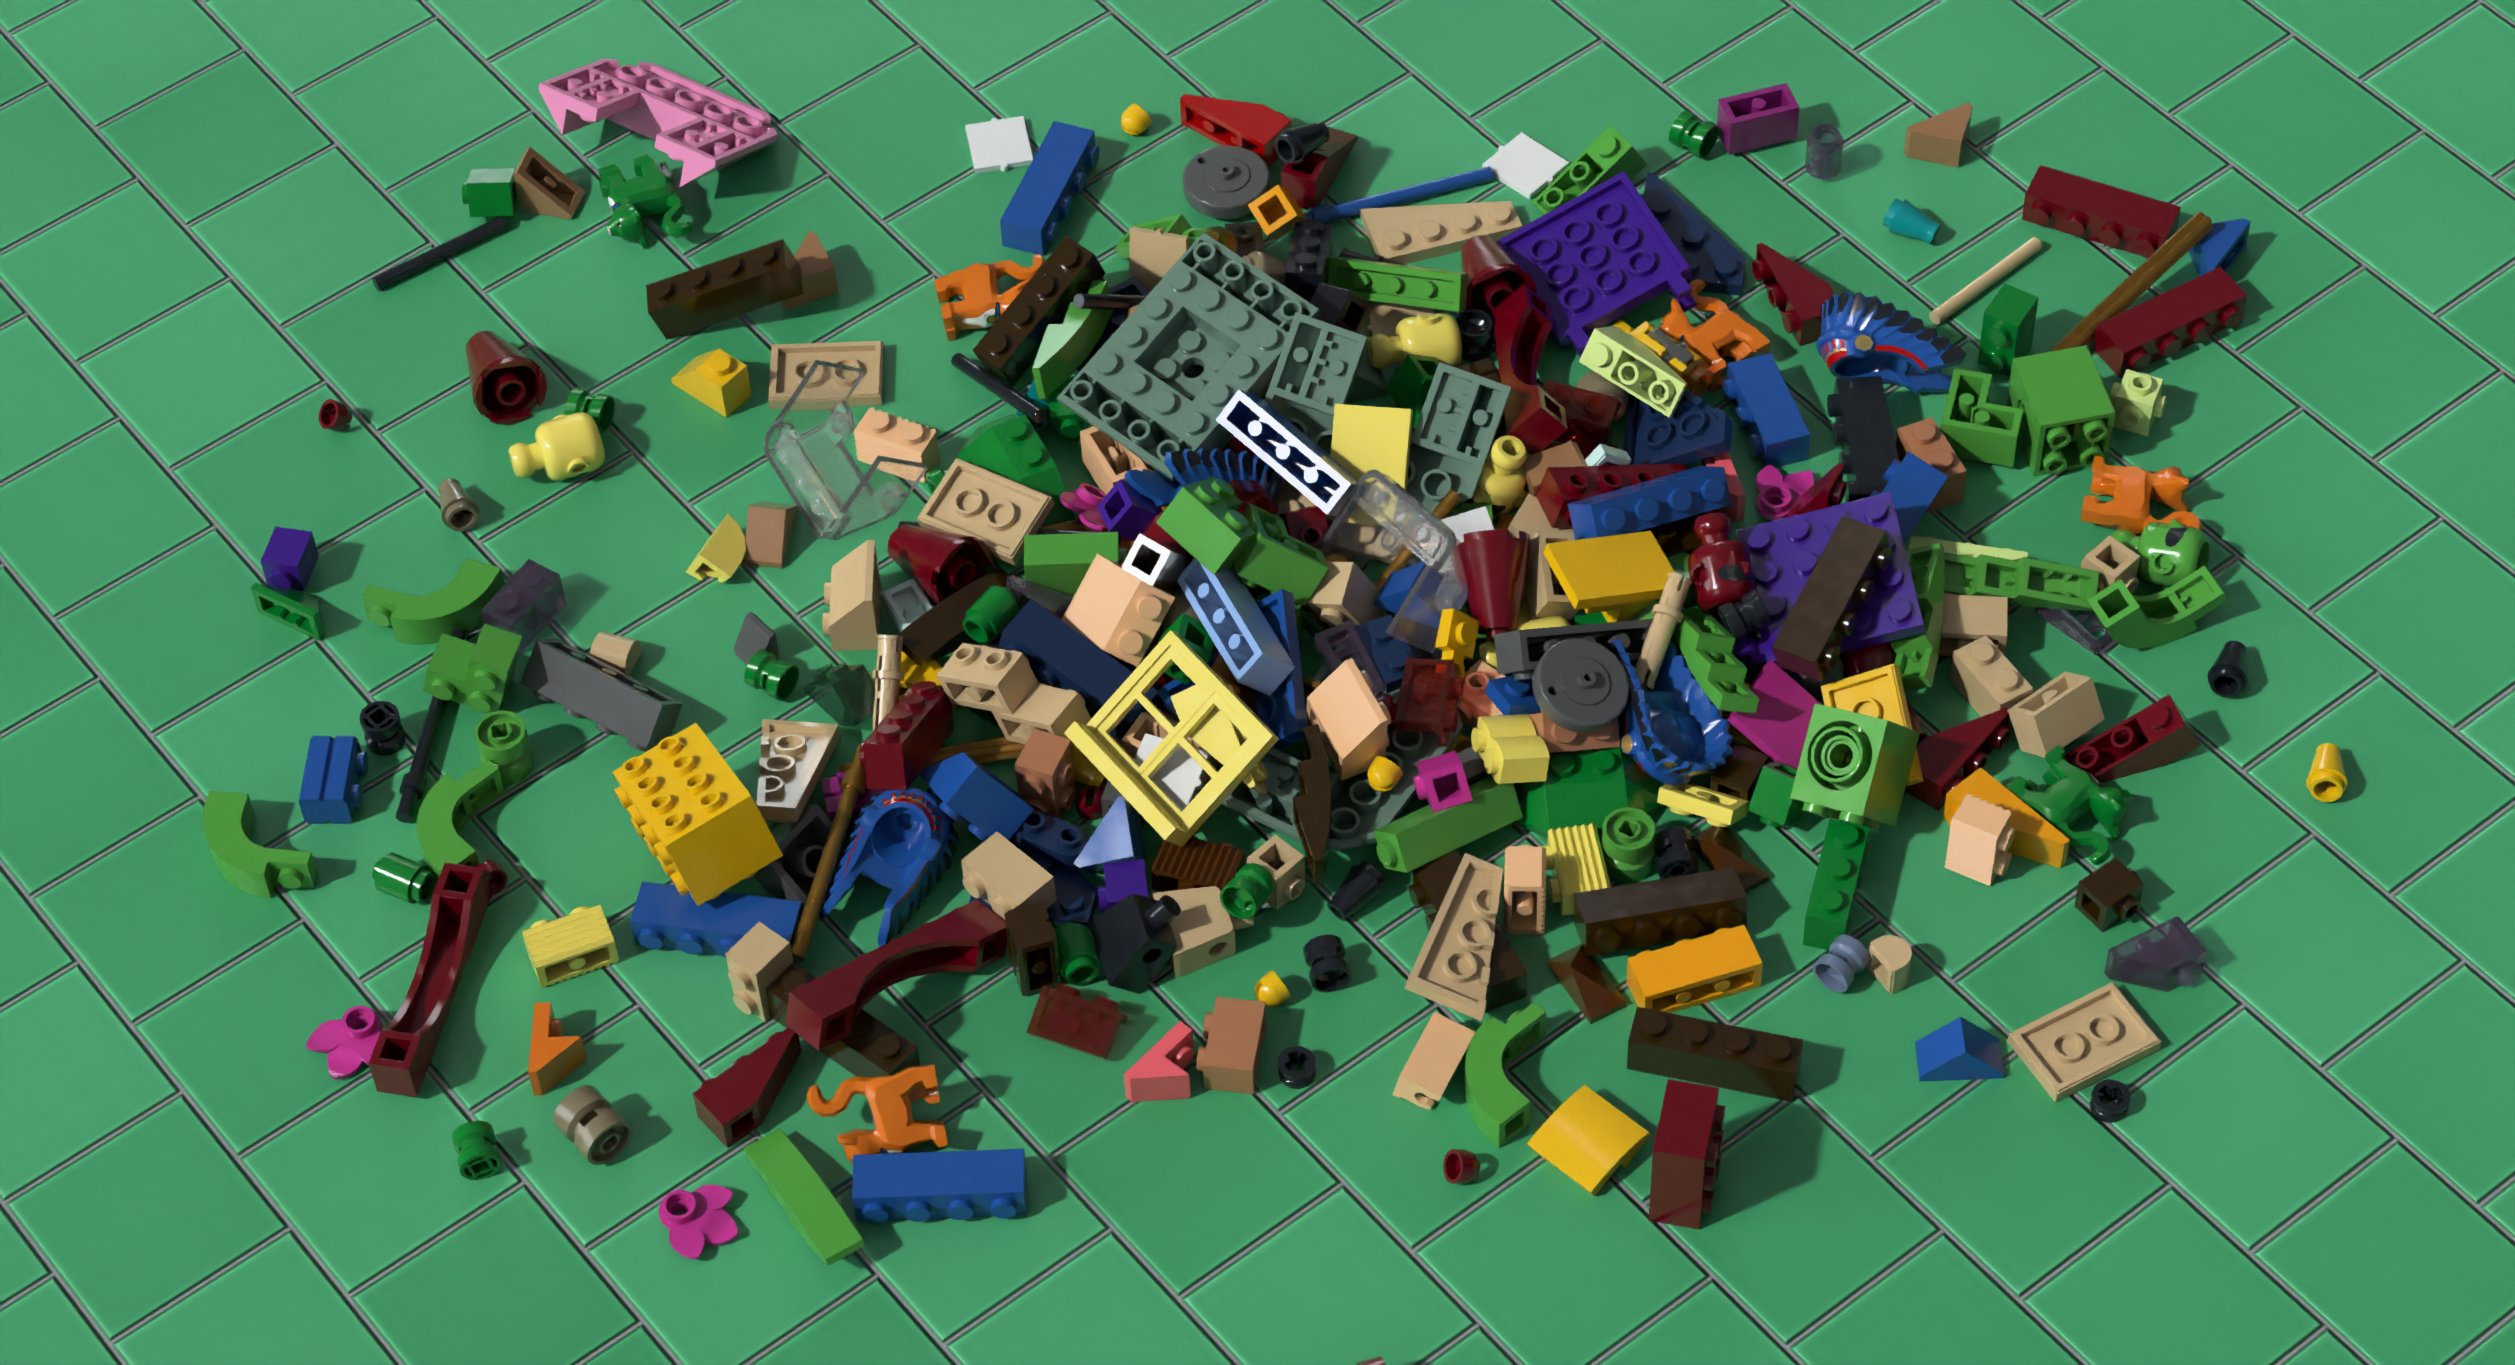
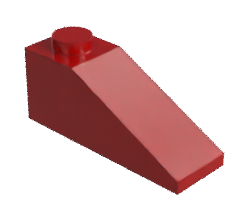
(1235, 123)

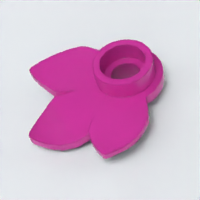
(1780, 492)
(1085, 502)
(344, 1044)
(702, 1223)

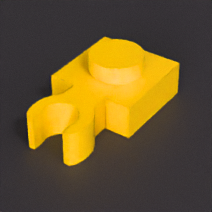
(1457, 637)

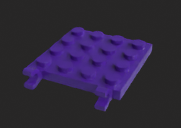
(1599, 259)
(1787, 553)

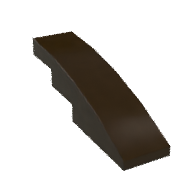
(941, 627)
(1313, 808)

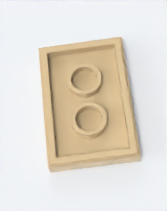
(793, 361)
(987, 508)
(2084, 1042)

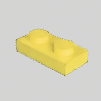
(1692, 799)

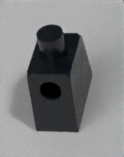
(1135, 940)

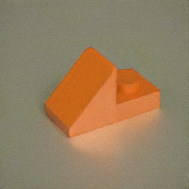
(550, 1052)

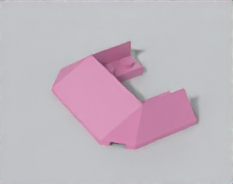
(678, 113)

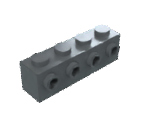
(1522, 649)
(600, 694)

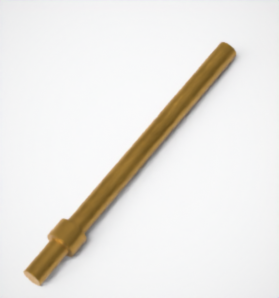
(852, 785)

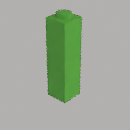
(1430, 834)

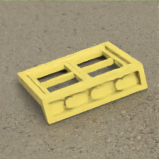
(1136, 780)

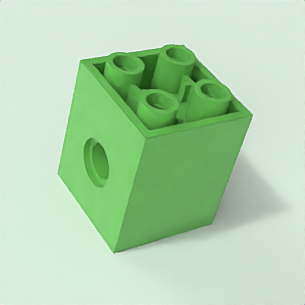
(2064, 408)
(1854, 767)

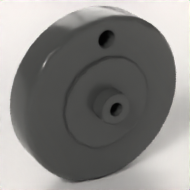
(1225, 181)
(1581, 685)

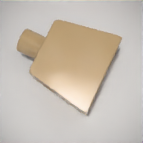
(1202, 929)

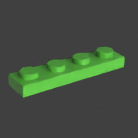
(1400, 283)

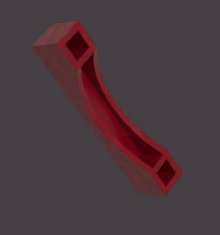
(1520, 335)
(958, 941)
(412, 1034)

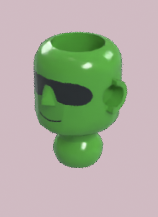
(2167, 551)

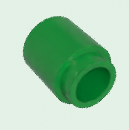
(990, 614)
(404, 878)
(1076, 954)

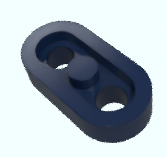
(1047, 838)

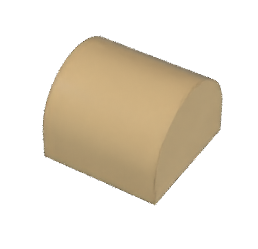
(616, 651)
(1890, 962)

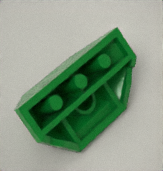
(1017, 453)
(1585, 790)

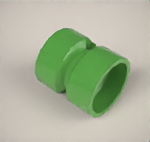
(504, 741)
(1628, 844)

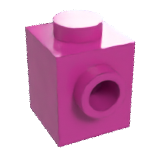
(1442, 781)

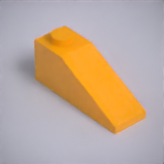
(2033, 836)

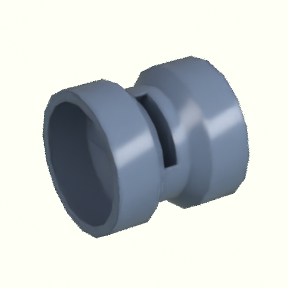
(1844, 960)

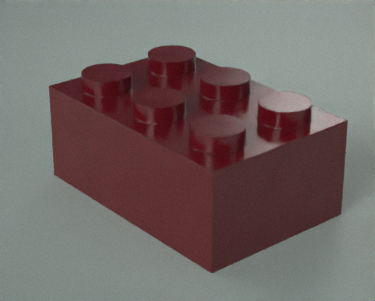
(1686, 1154)

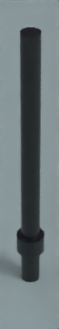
(414, 783)

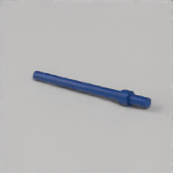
(1399, 196)

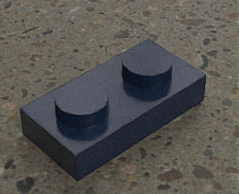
(1385, 651)

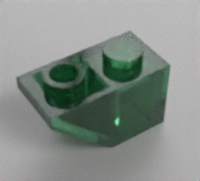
(843, 692)

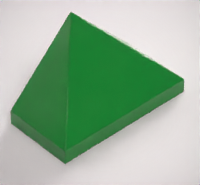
(290, 608)

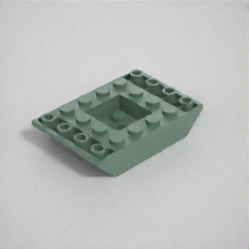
(1204, 313)

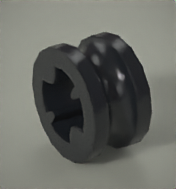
(1298, 1055)
(2109, 1090)

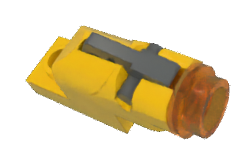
(1674, 353)

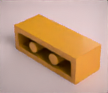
(1695, 971)

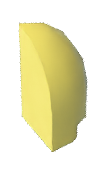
(720, 553)

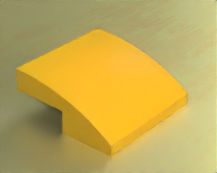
(1588, 1139)

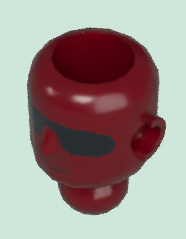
(1721, 566)

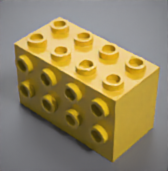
(695, 815)

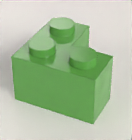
(1977, 427)
(1207, 523)
(1278, 559)
(472, 672)

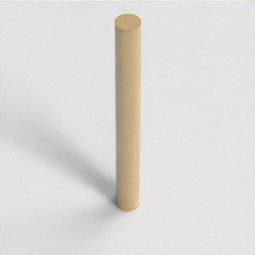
(1985, 280)

